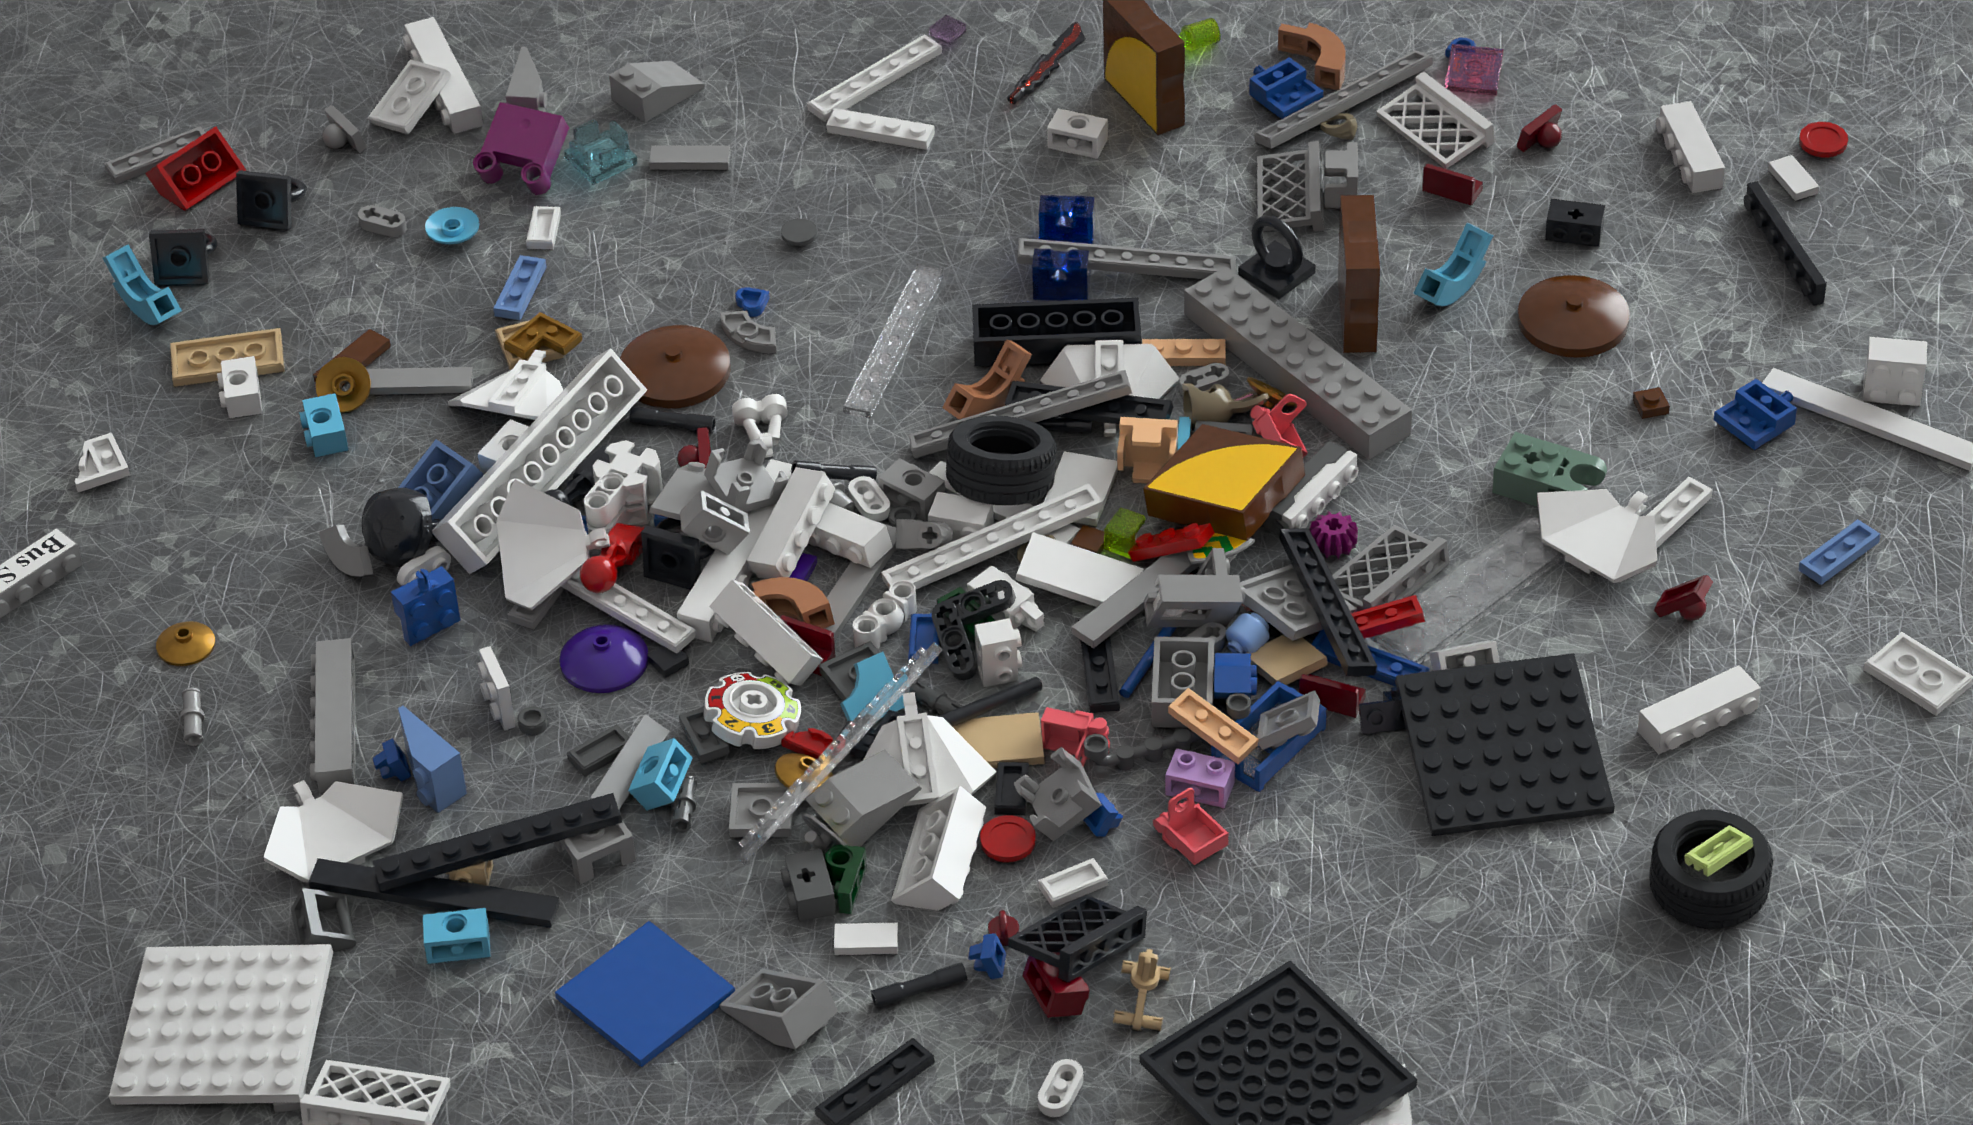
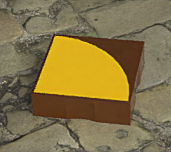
(1144, 63)
(1224, 481)

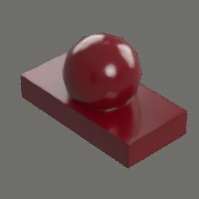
(1542, 130)
(696, 454)
(1686, 598)

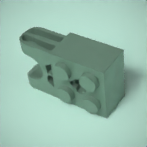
(1542, 466)

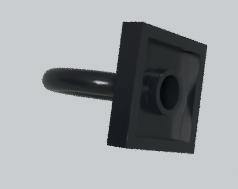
(266, 199)
(181, 256)
(1276, 266)
(672, 556)

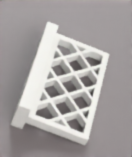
(1451, 111)
(345, 1111)

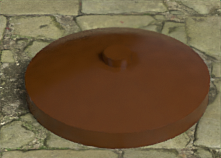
(1573, 316)
(678, 365)

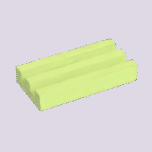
(1722, 852)

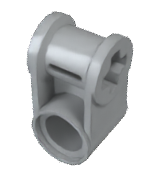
(919, 534)

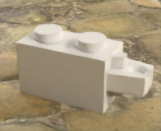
(1023, 610)

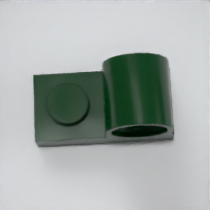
(846, 872)

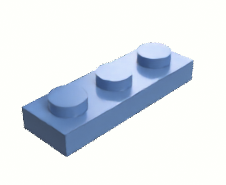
(520, 287)
(1839, 552)

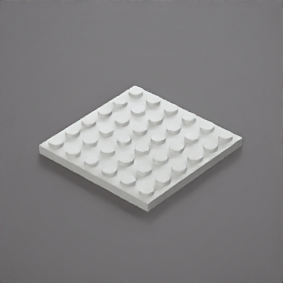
(222, 1025)

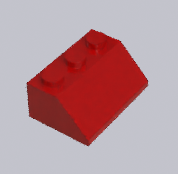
(196, 170)

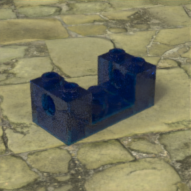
(1063, 273)

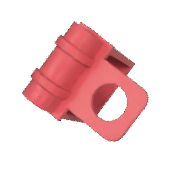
(1277, 425)
(1070, 730)
(1190, 828)

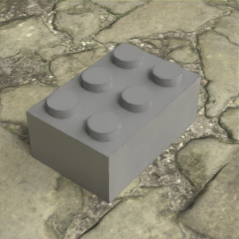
(1177, 666)

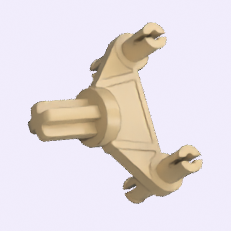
(1145, 977)

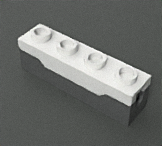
(1323, 481)

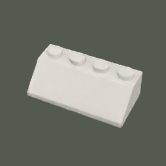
(940, 851)

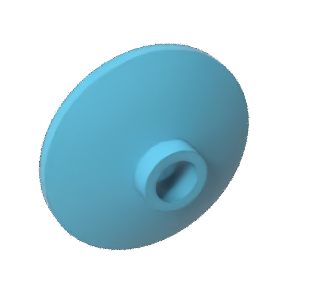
(452, 225)

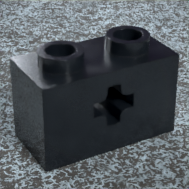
(1575, 222)

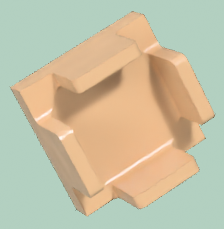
(1146, 445)

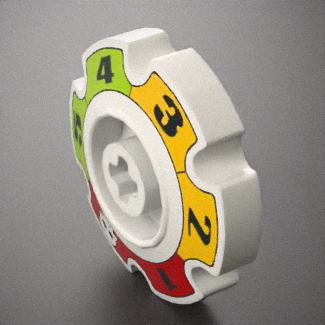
(752, 710)

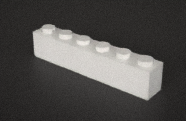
(456, 99)

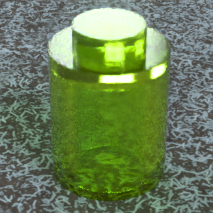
(1200, 34)

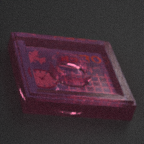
(1474, 69)

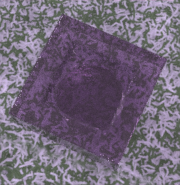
(947, 29)

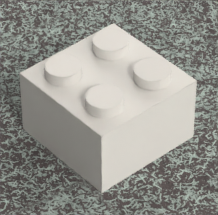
(1894, 371)

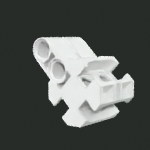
(620, 491)

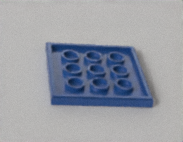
(644, 993)

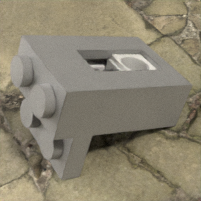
(1196, 598)

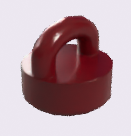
(1004, 927)

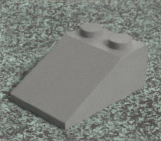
(526, 85)
(652, 87)
(681, 489)
(863, 797)
(782, 1006)

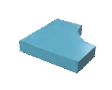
(871, 677)

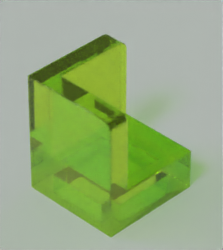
(1121, 531)

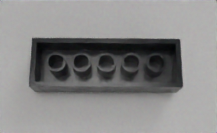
(1051, 325)

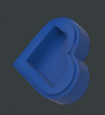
(752, 300)

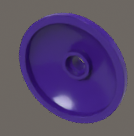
(603, 658)

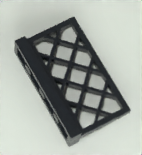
(1089, 946)

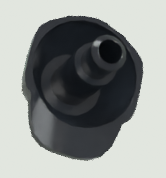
(398, 525)

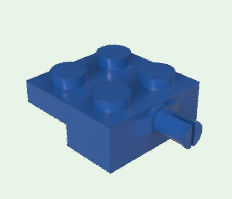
(1283, 88)
(1757, 414)
(426, 604)

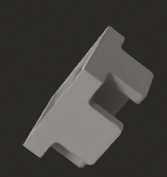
(1341, 165)

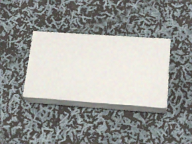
(1793, 177)
(543, 227)
(1073, 883)
(866, 938)

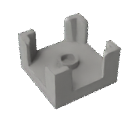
(745, 480)
(1061, 798)
(596, 845)

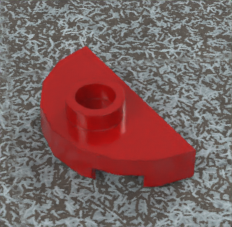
(808, 742)

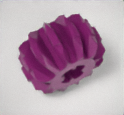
(1334, 534)

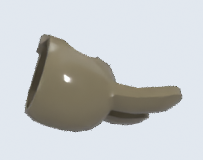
(1216, 403)

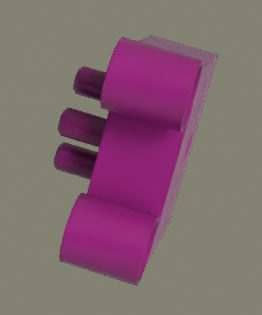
(523, 140)

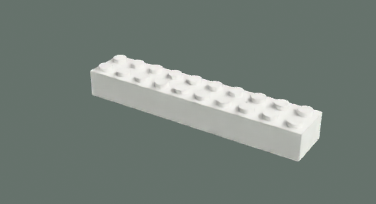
(541, 455)

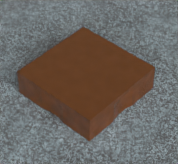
(1358, 273)

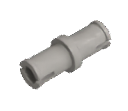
(192, 716)

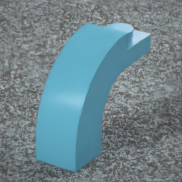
(1459, 272)
(137, 291)

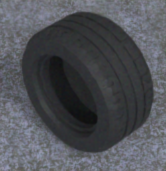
(1001, 460)
(1705, 902)

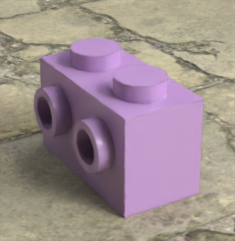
(1207, 775)

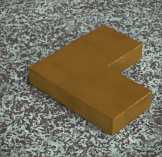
(542, 331)

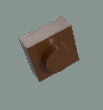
(1651, 403)

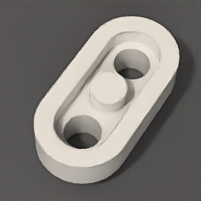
(869, 498)
(431, 560)
(1058, 1090)

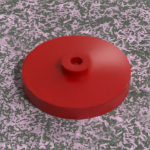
(1823, 139)
(1007, 838)

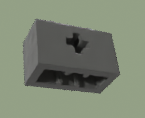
(809, 885)

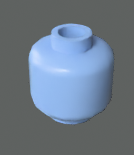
(1247, 633)

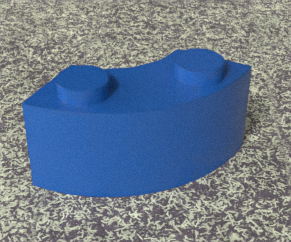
(1234, 675)

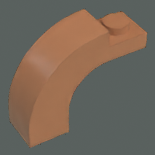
(1319, 45)
(993, 387)
(795, 599)

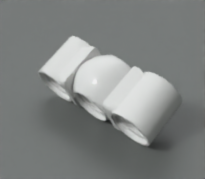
(886, 614)

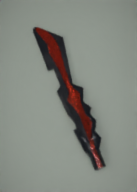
(1040, 70)

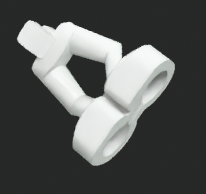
(770, 410)

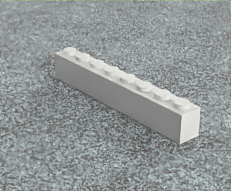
(723, 568)

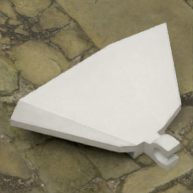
(1145, 367)
(518, 392)
(1599, 532)
(541, 544)
(931, 754)
(337, 826)

